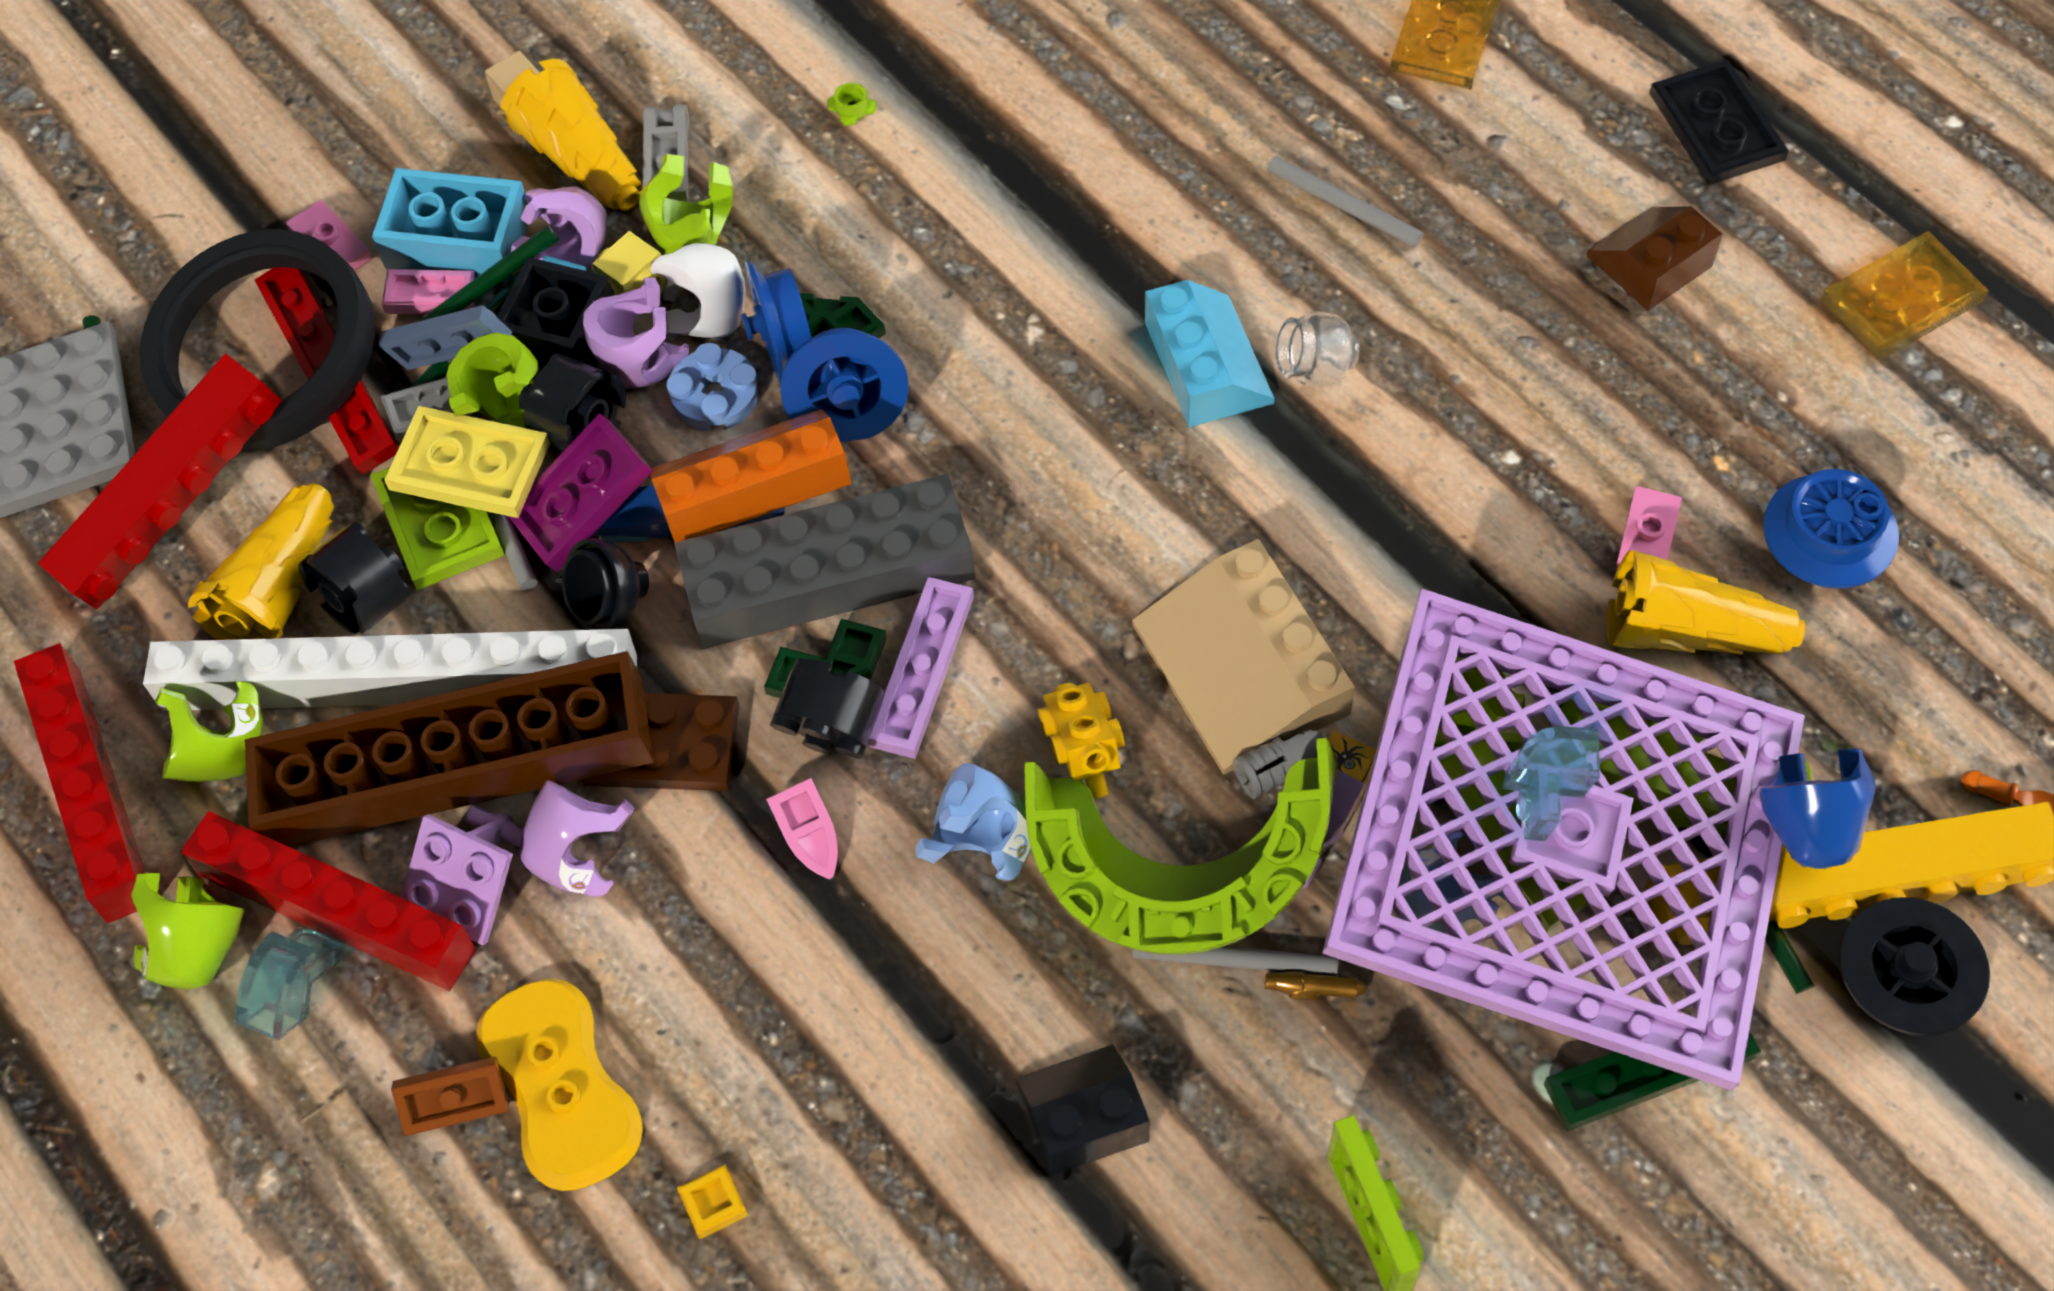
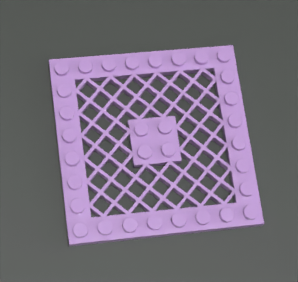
(1579, 851)

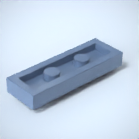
(439, 337)

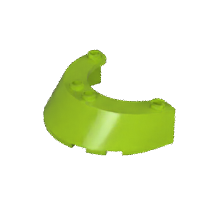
(1175, 906)

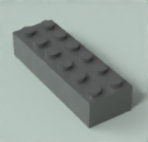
(824, 560)

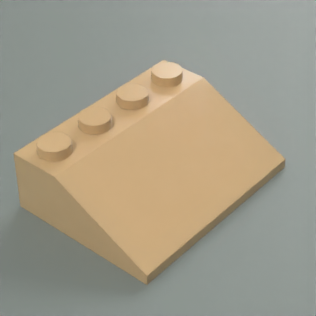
(1244, 656)

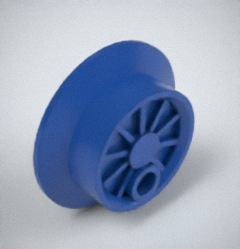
(777, 314)
(849, 378)
(1831, 529)

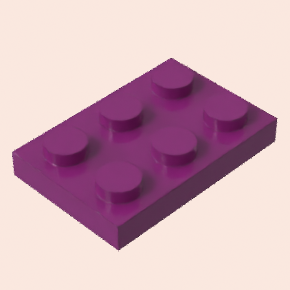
(580, 491)

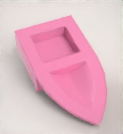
(807, 827)

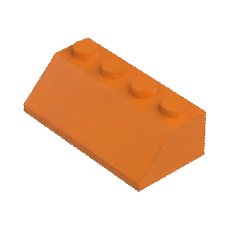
(751, 476)

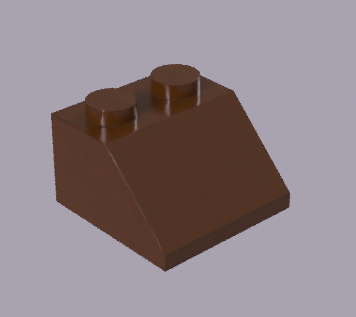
(1658, 252)

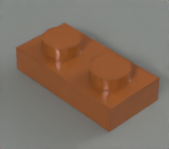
(450, 1096)

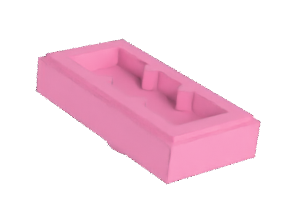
(324, 225)
(421, 290)
(1650, 523)

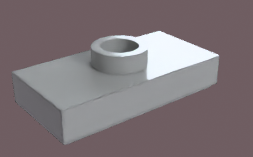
(402, 405)

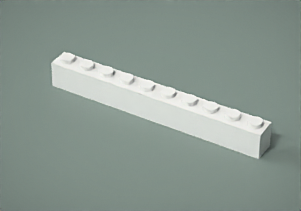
(364, 667)

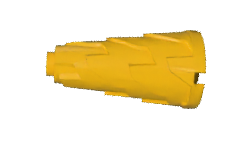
(565, 124)
(261, 579)
(1691, 611)

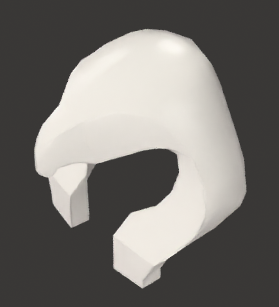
(714, 279)

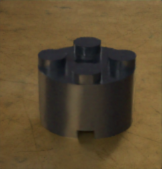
(569, 398)
(355, 578)
(828, 708)

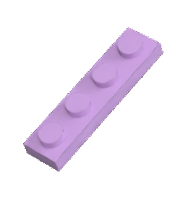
(921, 667)

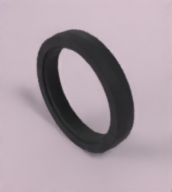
(230, 261)

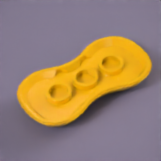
(570, 1110)

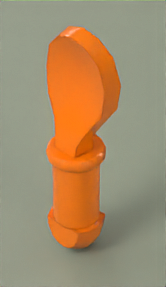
(2002, 791)

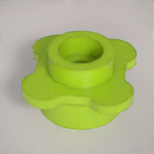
(851, 103)

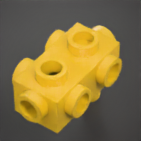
(1082, 733)

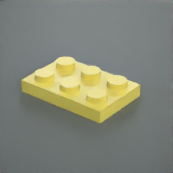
(467, 461)

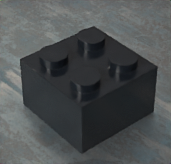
(549, 308)

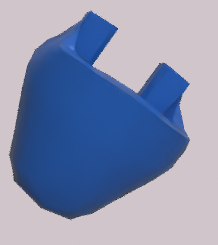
(1820, 818)

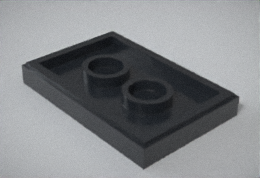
(1718, 122)

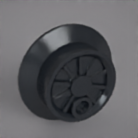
(1914, 966)

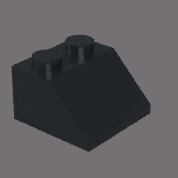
(1084, 1109)

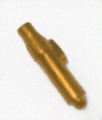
(1312, 986)

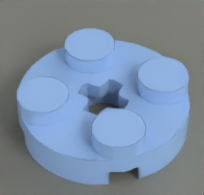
(710, 366)

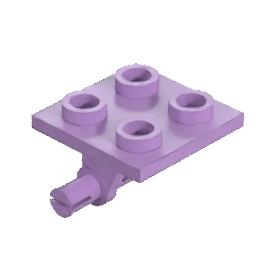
(461, 870)

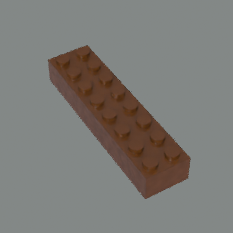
(448, 751)

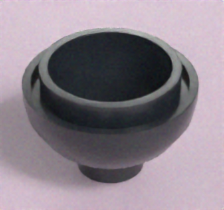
(602, 584)

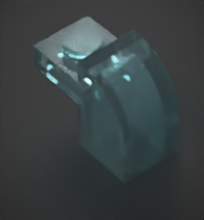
(1552, 765)
(280, 978)

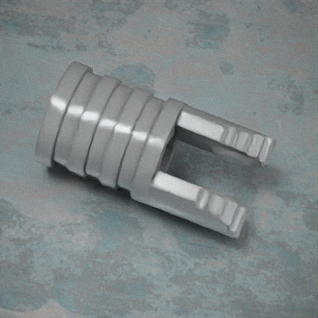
(1282, 753)

